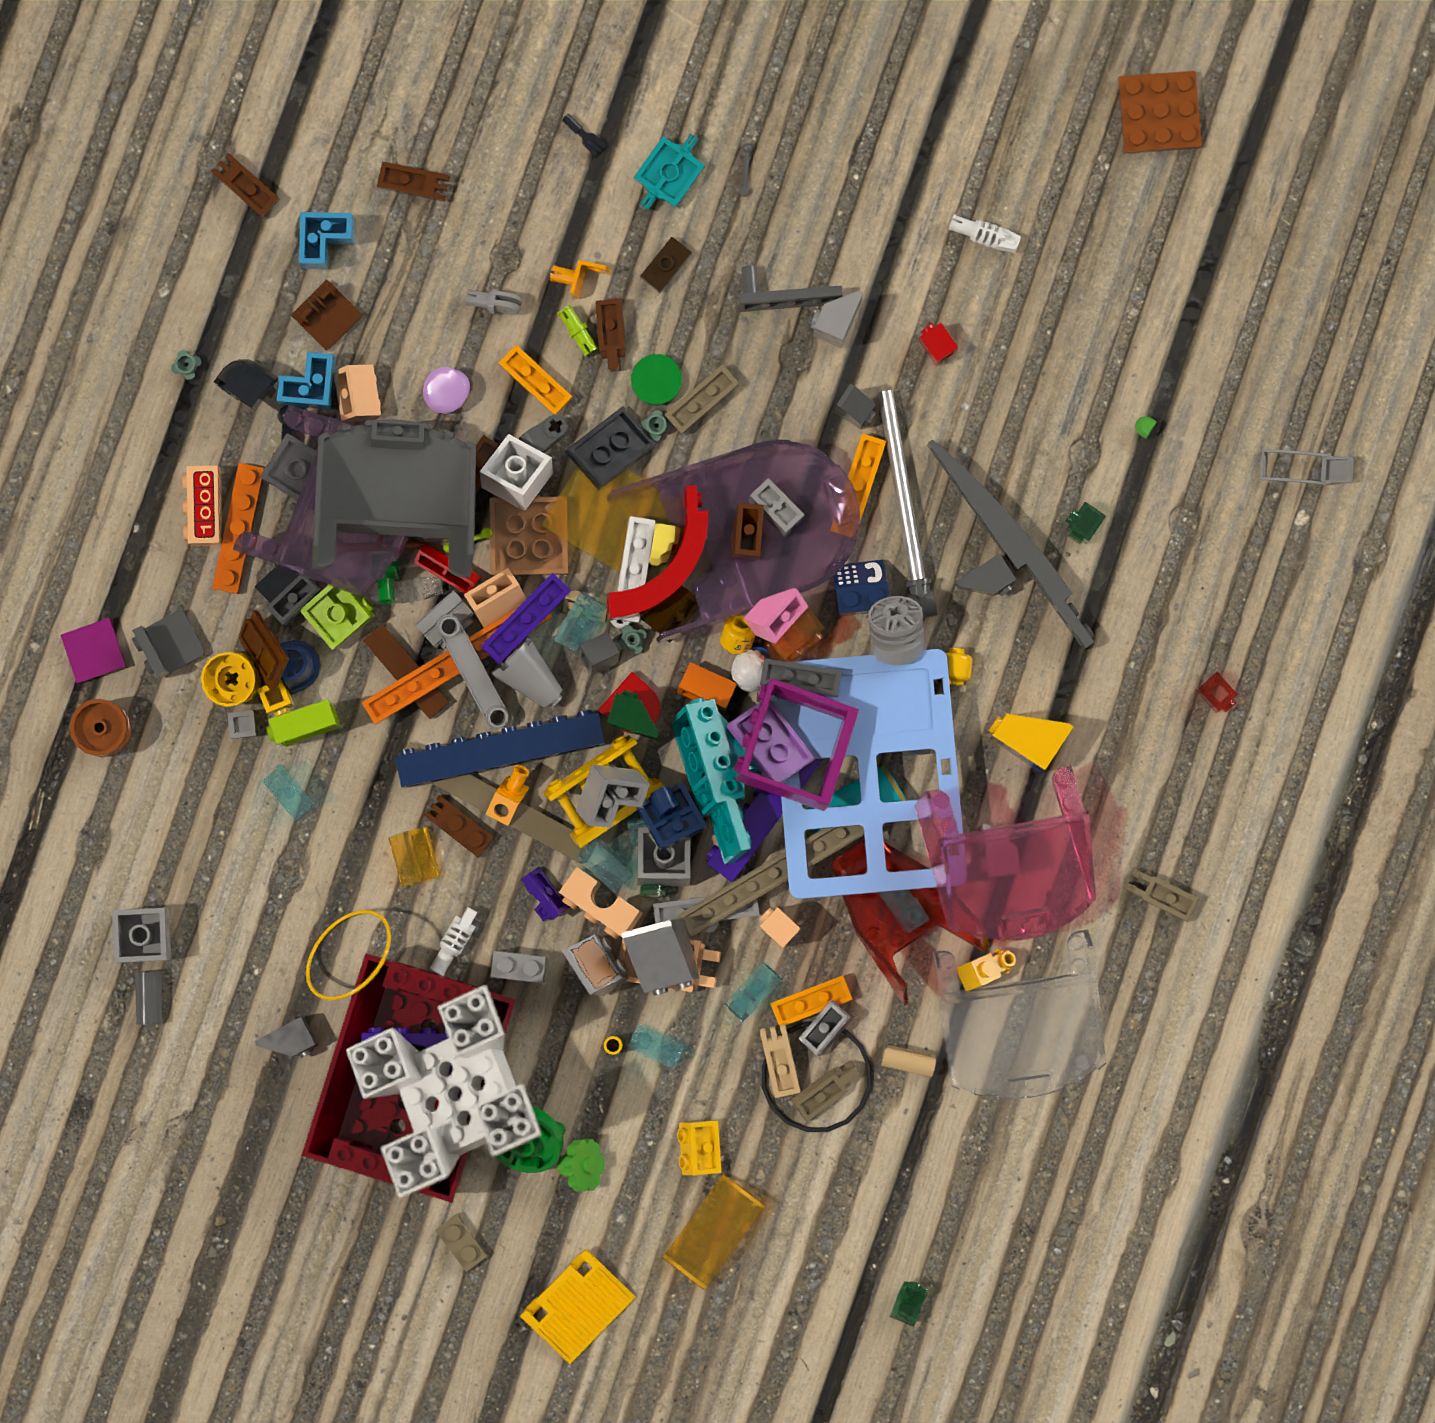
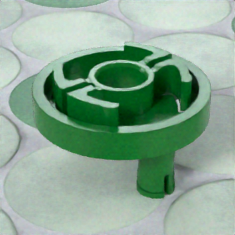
(546, 1145)

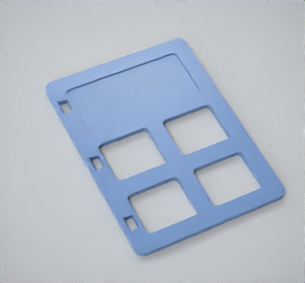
(894, 716)

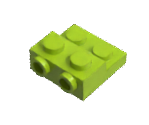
(337, 615)

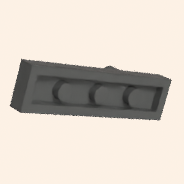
(754, 300)

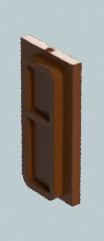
(263, 650)

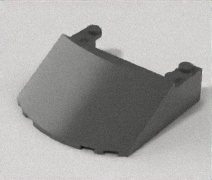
(398, 483)

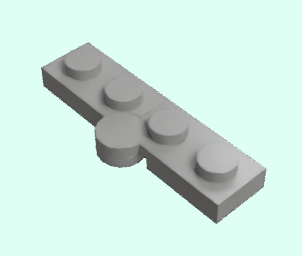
(669, 911)

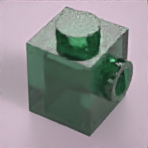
(1084, 523)

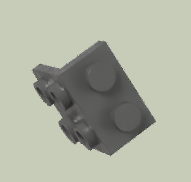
(168, 644)

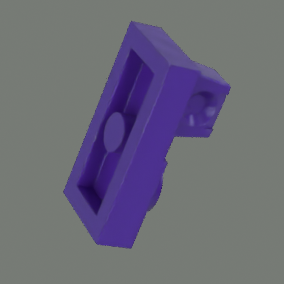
(548, 896)

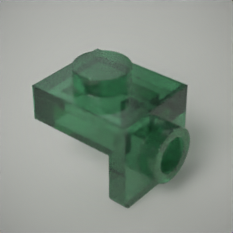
(908, 1302)

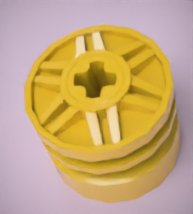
(216, 679)

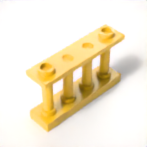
(557, 789)

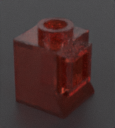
(1209, 686)

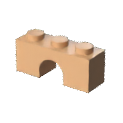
(581, 892)

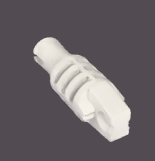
(986, 234)
(454, 940)

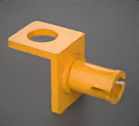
(576, 277)
(509, 794)

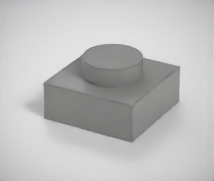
(242, 724)

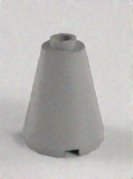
(529, 675)

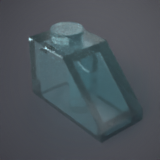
(753, 991)

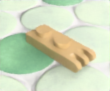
(780, 1062)

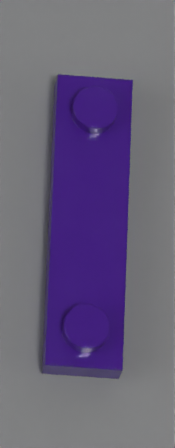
(525, 619)

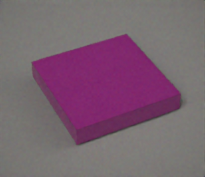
(93, 650)

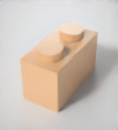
(357, 392)
(495, 597)
(778, 926)

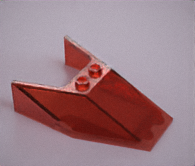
(877, 925)

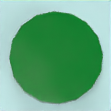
(656, 379)

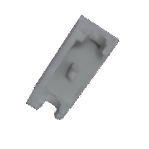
(777, 507)

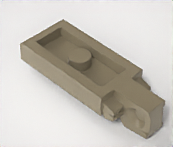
(825, 1090)

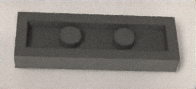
(807, 677)

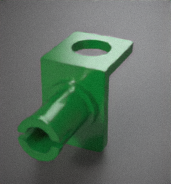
(386, 586)

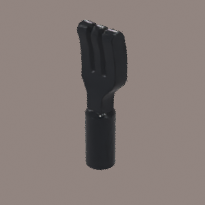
(589, 140)

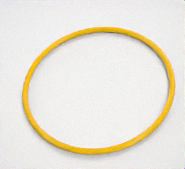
(370, 977)

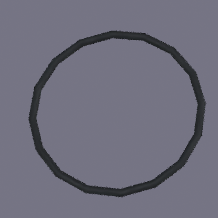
(834, 1126)

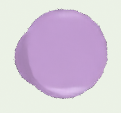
(445, 390)

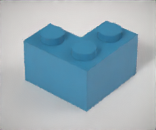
(319, 231)
(314, 389)

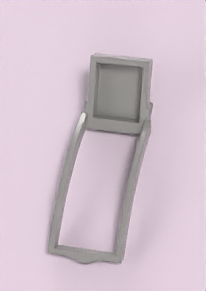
(1333, 470)

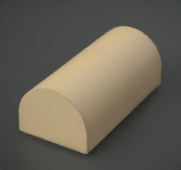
(908, 1060)

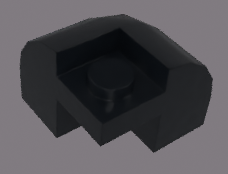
(247, 382)

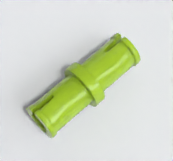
(577, 330)

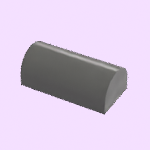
(293, 599)
(149, 998)

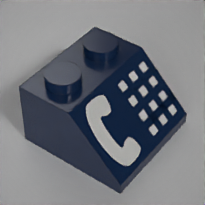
(860, 587)

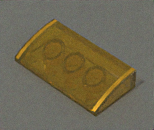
(714, 1231)

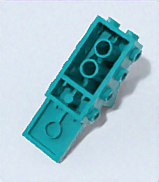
(712, 751)

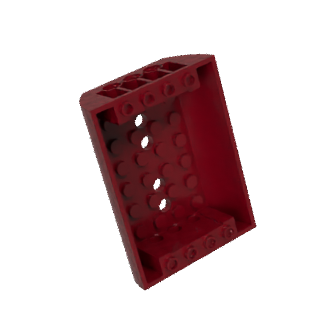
(352, 1129)

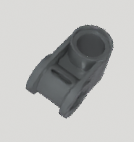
(540, 435)

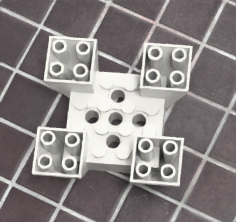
(475, 1049)

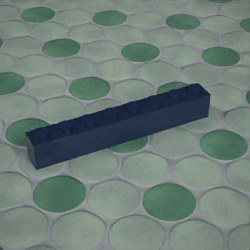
(499, 750)

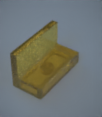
(414, 856)

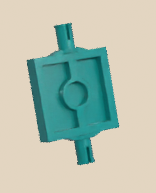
(669, 172)

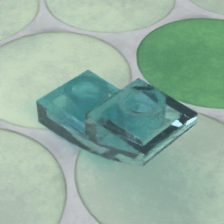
(905, 909)

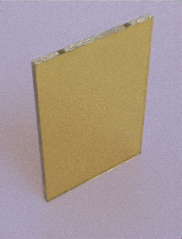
(600, 526)

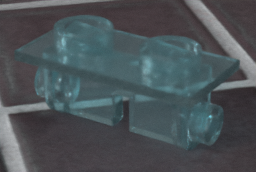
(656, 1046)

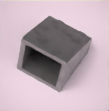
(662, 956)

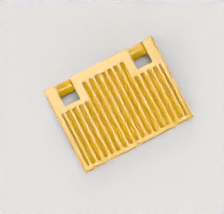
(578, 1306)

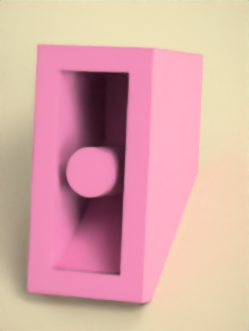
(776, 614)

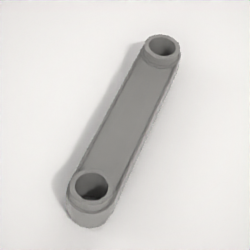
(472, 671)

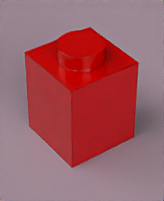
(937, 343)

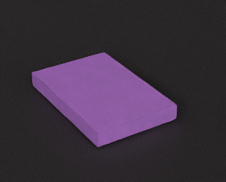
(778, 748)

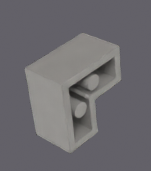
(606, 790)

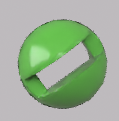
(1144, 426)

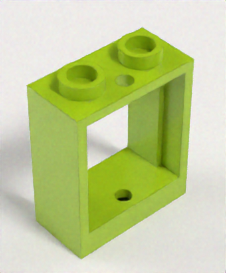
(303, 723)

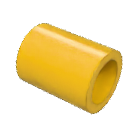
(620, 1045)

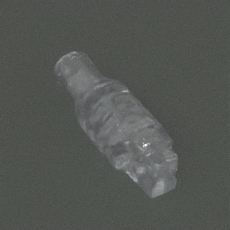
(412, 590)

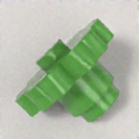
(582, 1165)

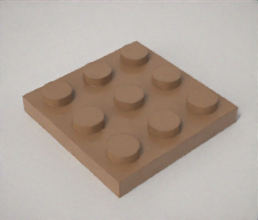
(522, 542)

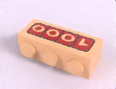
(203, 505)

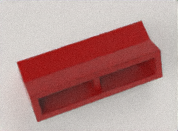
(442, 560)

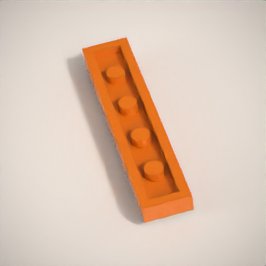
(239, 520)

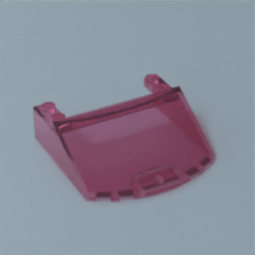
(1015, 876)

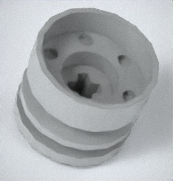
(896, 630)

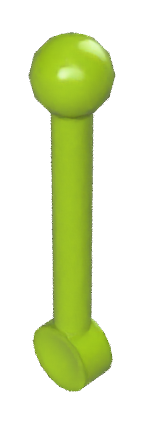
(486, 533)

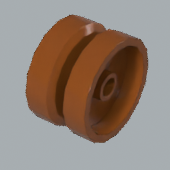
(116, 730)

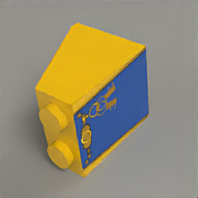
(1030, 738)

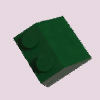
(631, 716)

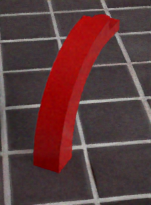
(647, 596)

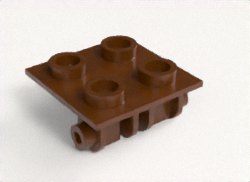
(326, 315)

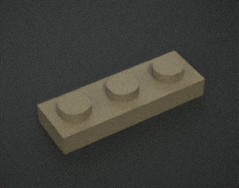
(702, 399)

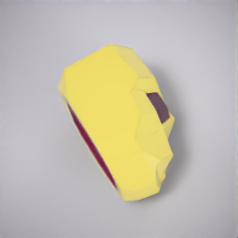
(663, 543)

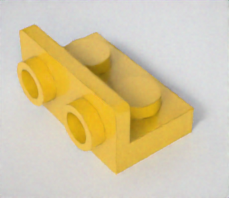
(699, 1147)

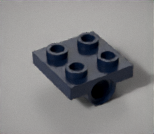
(671, 816)

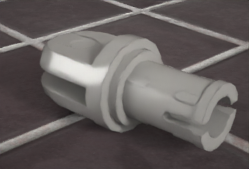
(494, 301)

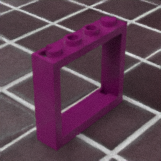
(810, 700)

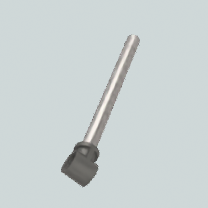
(918, 584)

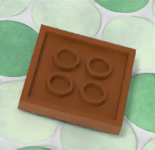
(1159, 112)

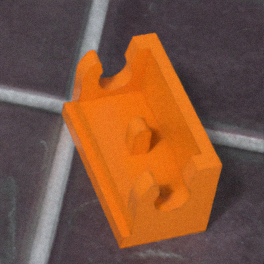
(705, 684)

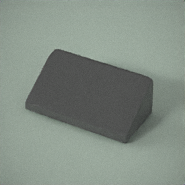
(826, 1028)

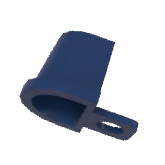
(302, 666)

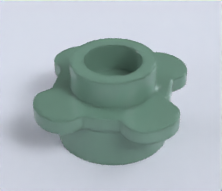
(184, 357)
(664, 426)
(629, 632)

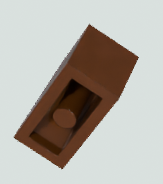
(747, 532)

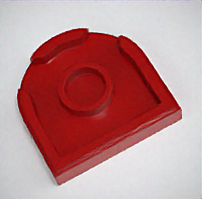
(646, 695)

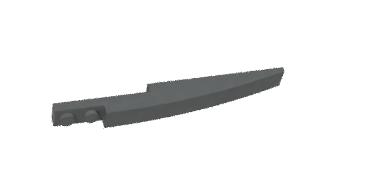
(1014, 543)

